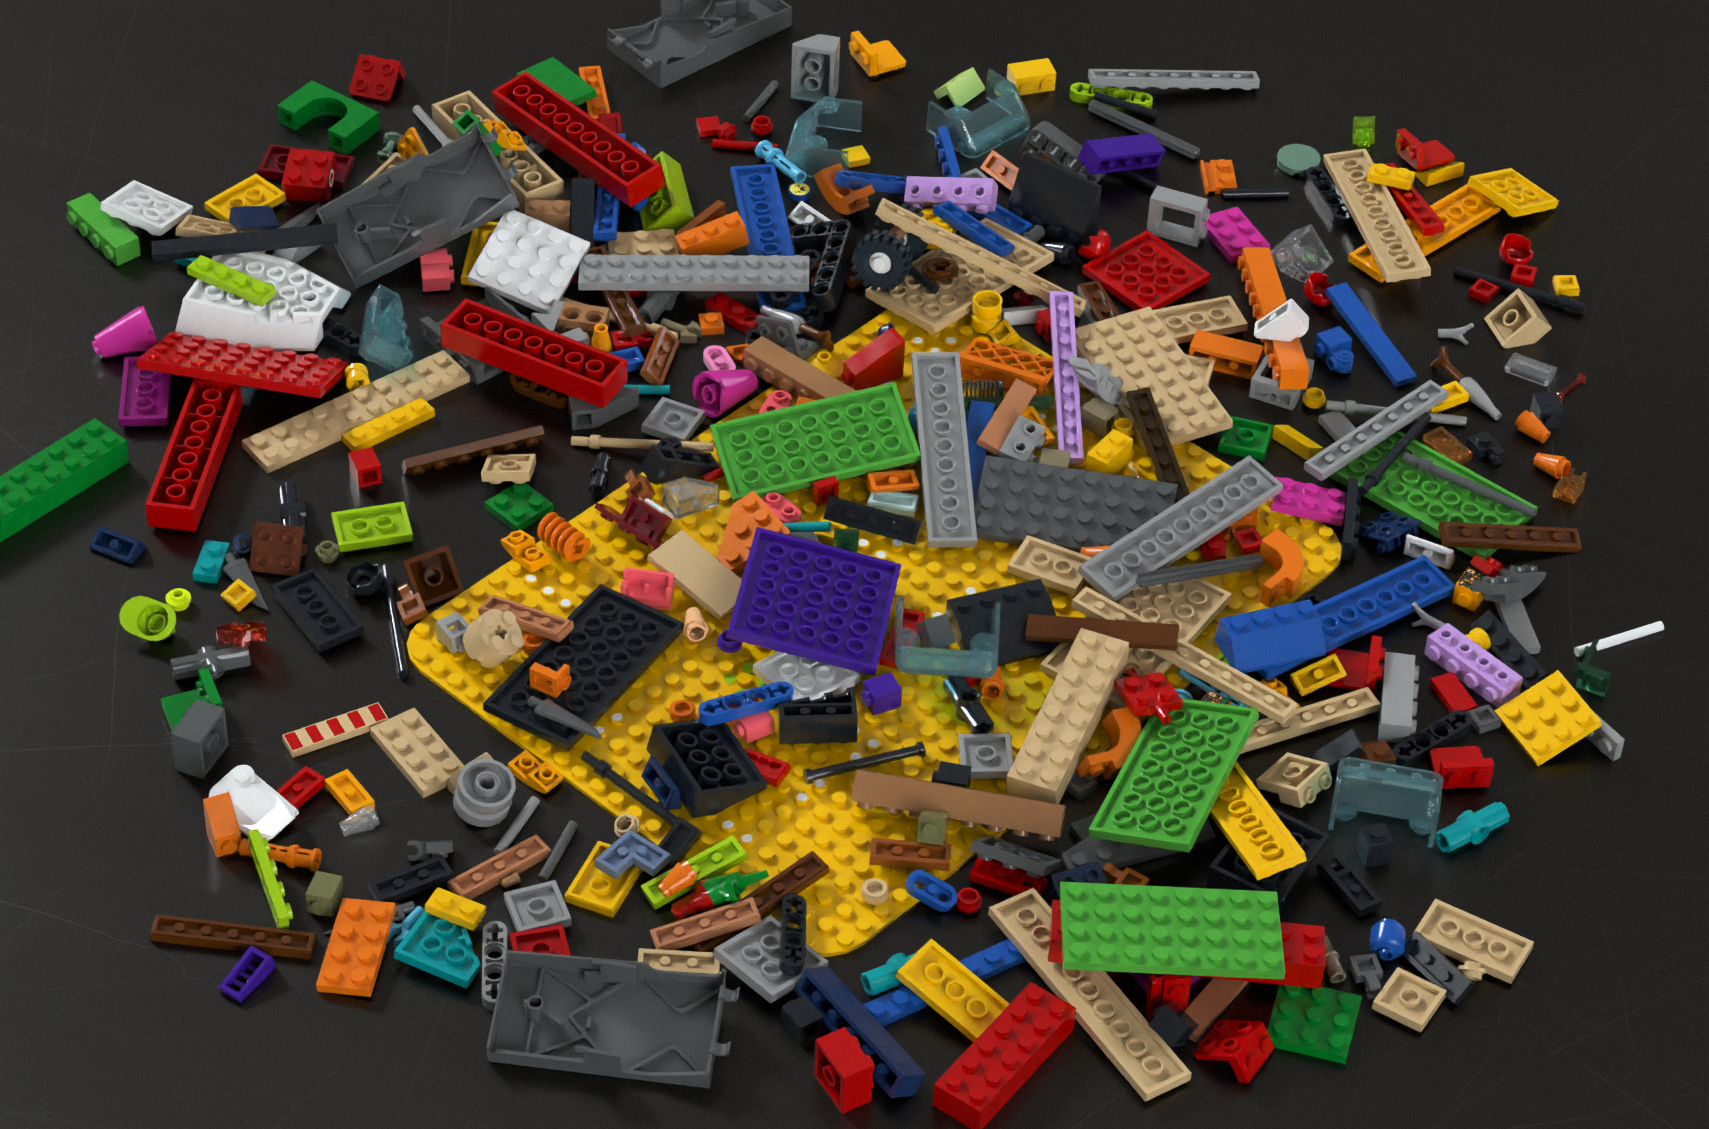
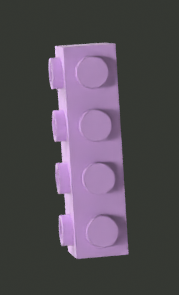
(966, 193)
(1473, 665)

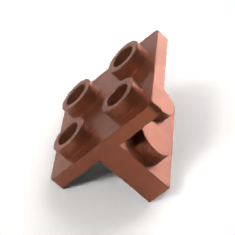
(277, 548)

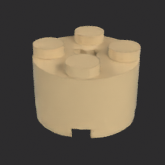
(493, 637)

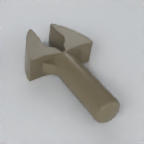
(688, 333)

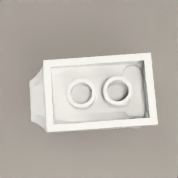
(255, 802)

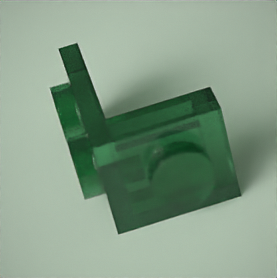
(1590, 677)

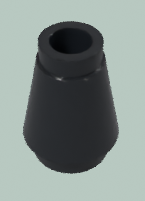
(1062, 251)

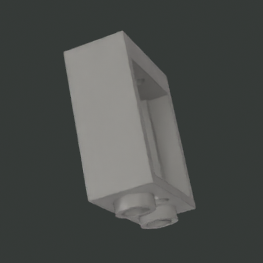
(1179, 201)
(1263, 387)

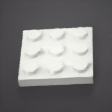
(146, 208)
(805, 675)

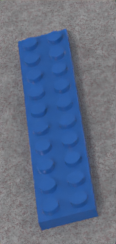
(765, 219)
(1376, 605)

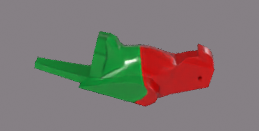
(715, 893)

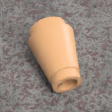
(695, 625)

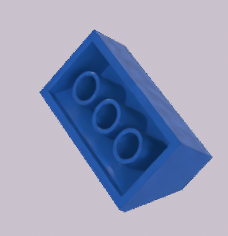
(1271, 636)

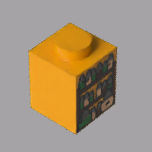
(1463, 591)

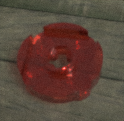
(241, 634)

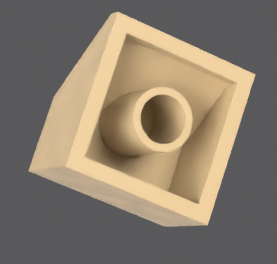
(1517, 321)

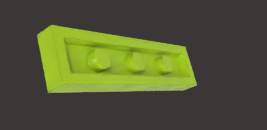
(231, 280)
(706, 865)
(267, 870)

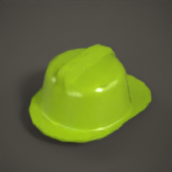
(148, 618)

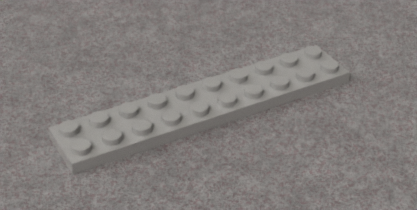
(693, 273)
(943, 450)
(1181, 528)

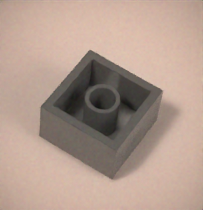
(199, 739)

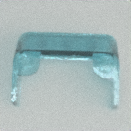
(988, 125)
(810, 150)
(977, 663)
(1387, 792)

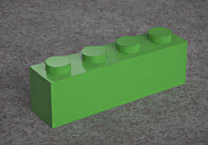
(102, 230)

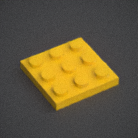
(1512, 192)
(1548, 718)

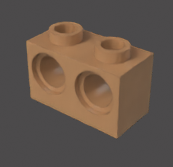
(583, 316)

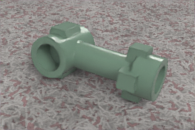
(391, 142)

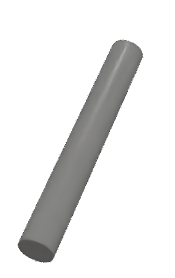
(517, 825)

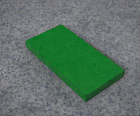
(562, 81)

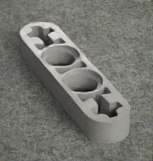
(492, 965)

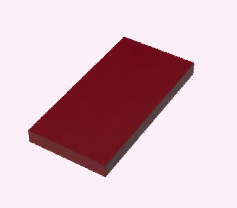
(276, 157)

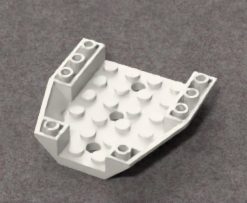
(283, 323)

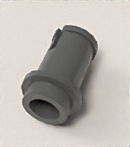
(1035, 234)

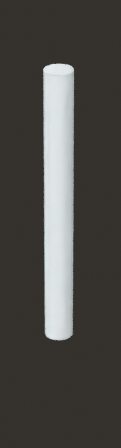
(1623, 637)

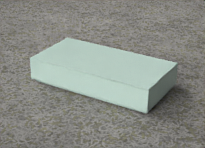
(895, 502)

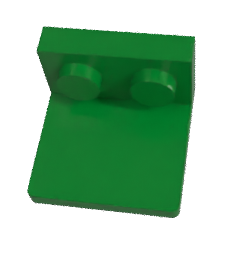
(176, 705)

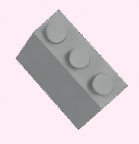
(815, 68)

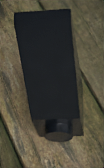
(669, 463)

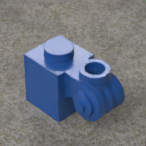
(1335, 349)

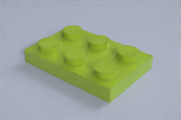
(372, 526)

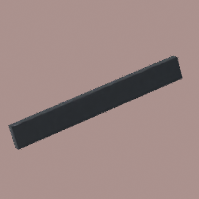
(244, 242)

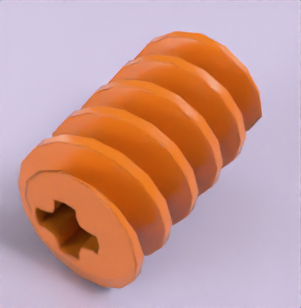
(563, 537)

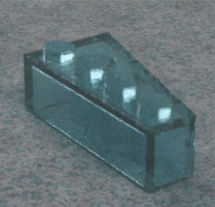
(384, 331)

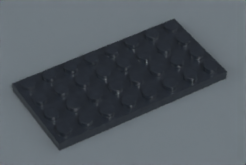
(606, 654)

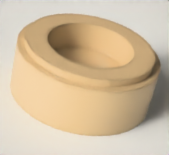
(874, 891)

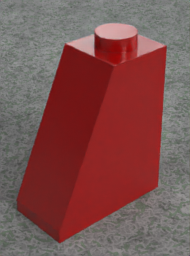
(876, 362)

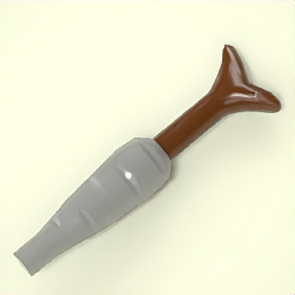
(800, 326)
(1477, 394)

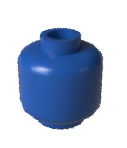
(1387, 938)

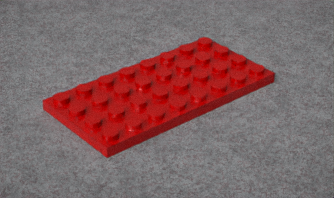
(243, 365)

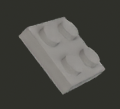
(673, 420)
(987, 754)
(537, 907)

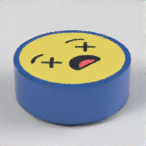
(799, 192)

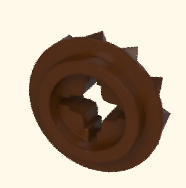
(940, 269)

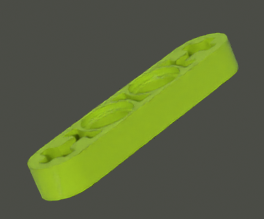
(1085, 94)

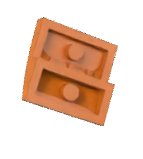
(891, 480)

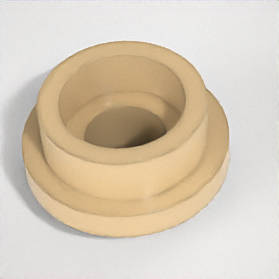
(623, 822)
(1472, 970)

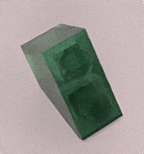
(846, 539)

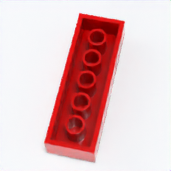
(1004, 1057)

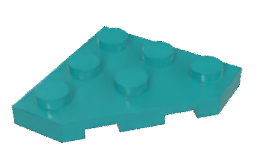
(440, 950)

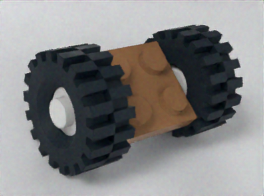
(887, 254)

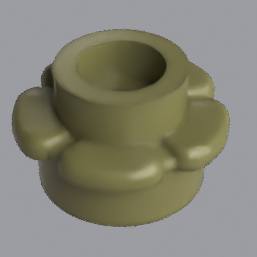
(327, 551)

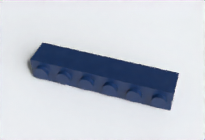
(893, 1066)

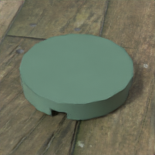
(1297, 159)

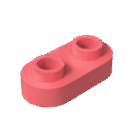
(776, 400)
(782, 508)

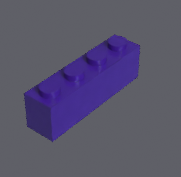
(1121, 153)

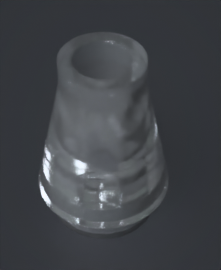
(360, 821)

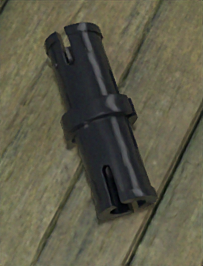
(600, 474)

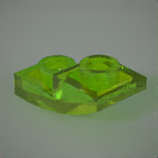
(1364, 130)

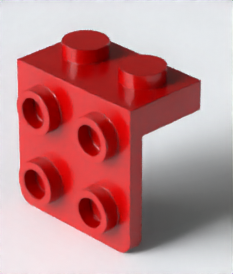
(375, 77)
(1421, 155)
(1360, 667)
(1462, 767)
(1239, 1042)

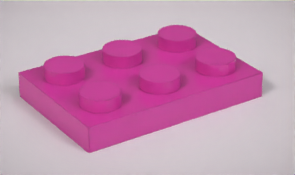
(1233, 231)
(1310, 502)

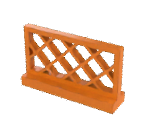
(978, 368)

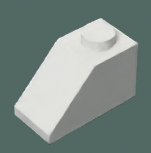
(1283, 323)

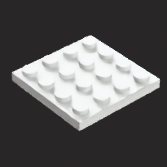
(528, 261)

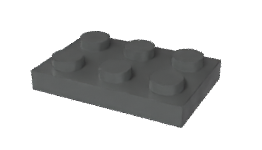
(1015, 856)

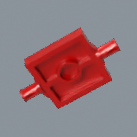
(1148, 695)

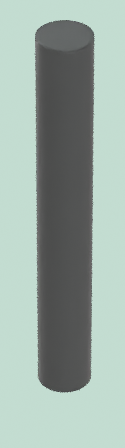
(760, 101)
(557, 851)

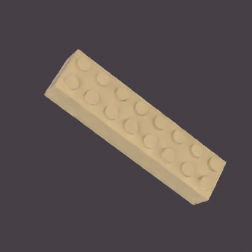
(534, 176)
(1068, 717)

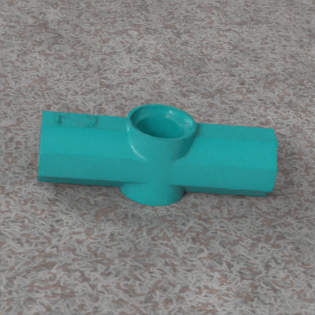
(1472, 827)
(884, 977)

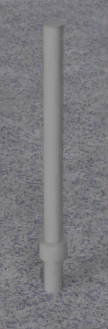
(429, 123)
(1350, 407)

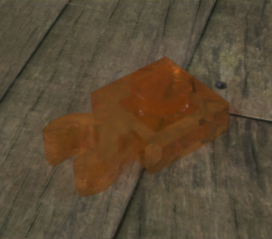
(1570, 487)

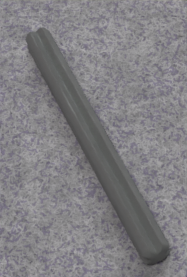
(1142, 128)
(1199, 570)

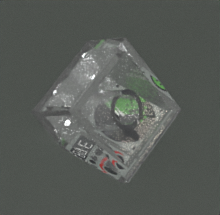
(1301, 254)

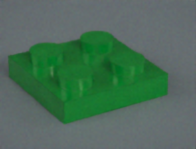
(518, 506)

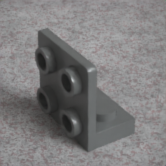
(783, 334)

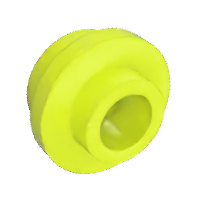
(178, 599)

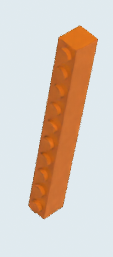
(1265, 295)

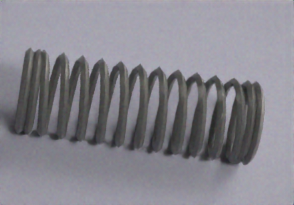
(999, 384)

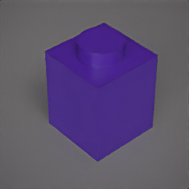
(881, 694)

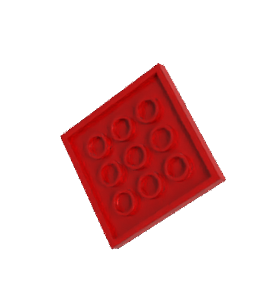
(1146, 272)

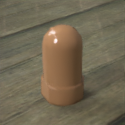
(510, 880)

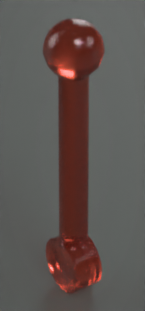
(1581, 378)

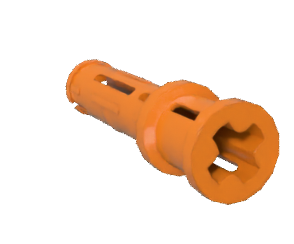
(291, 855)

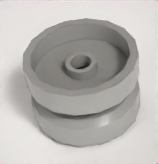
(484, 792)

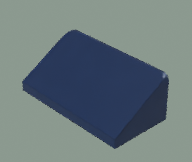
(253, 218)
(116, 545)
(661, 784)

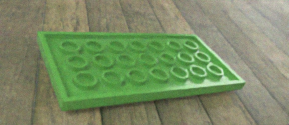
(815, 441)
(1427, 496)
(1174, 776)
(1171, 930)

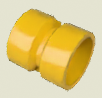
(986, 311)

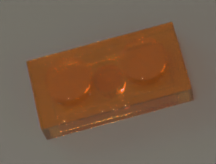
(1447, 445)

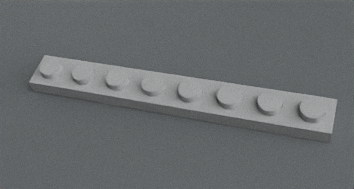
(1173, 78)
(1375, 430)

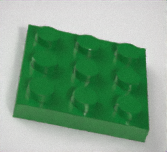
(1314, 1021)

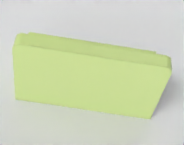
(962, 87)

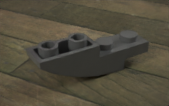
(1510, 584)

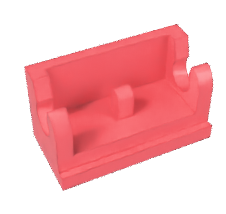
(649, 587)

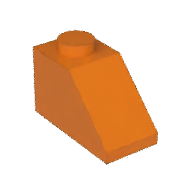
(222, 824)

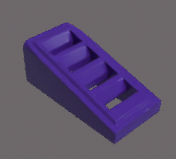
(252, 955)

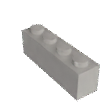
(1397, 698)

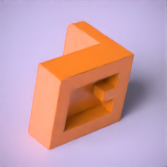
(548, 680)

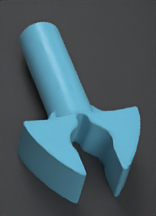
(405, 925)

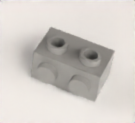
(1023, 440)

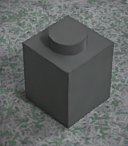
(936, 632)

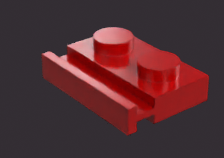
(1167, 990)

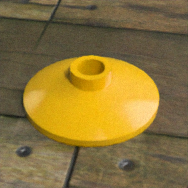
(827, 362)

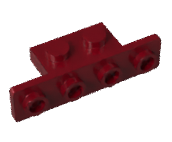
(640, 519)

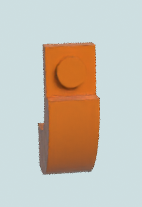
(842, 199)
(1287, 559)
(1122, 733)

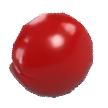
(1099, 245)
(1515, 249)
(1315, 289)

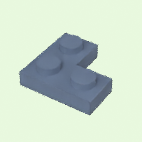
(632, 850)

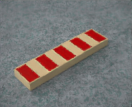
(333, 730)

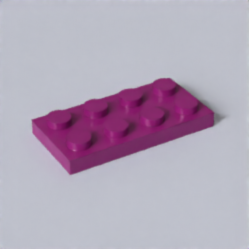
(144, 396)

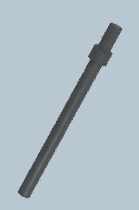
(1427, 466)

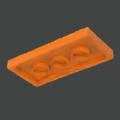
(356, 947)

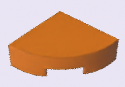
(736, 352)

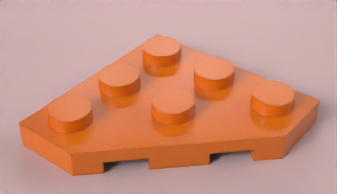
(740, 530)

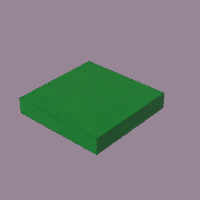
(1246, 438)

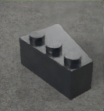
(819, 720)

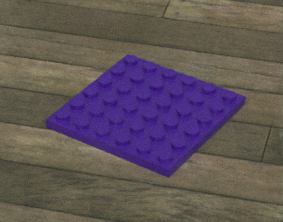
(814, 601)

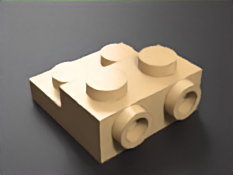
(1296, 779)

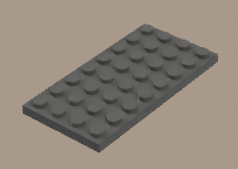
(1063, 504)

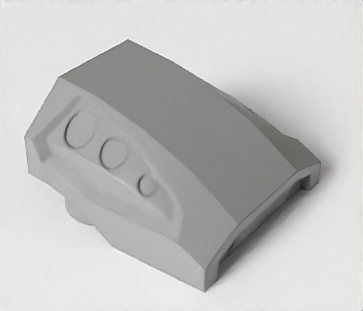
(1098, 380)

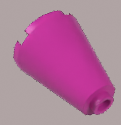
(127, 335)
(722, 389)

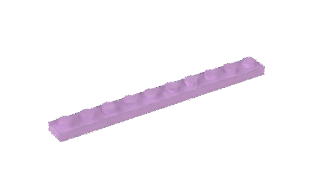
(1065, 381)

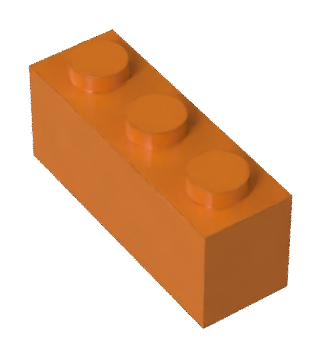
(714, 237)
(1230, 354)

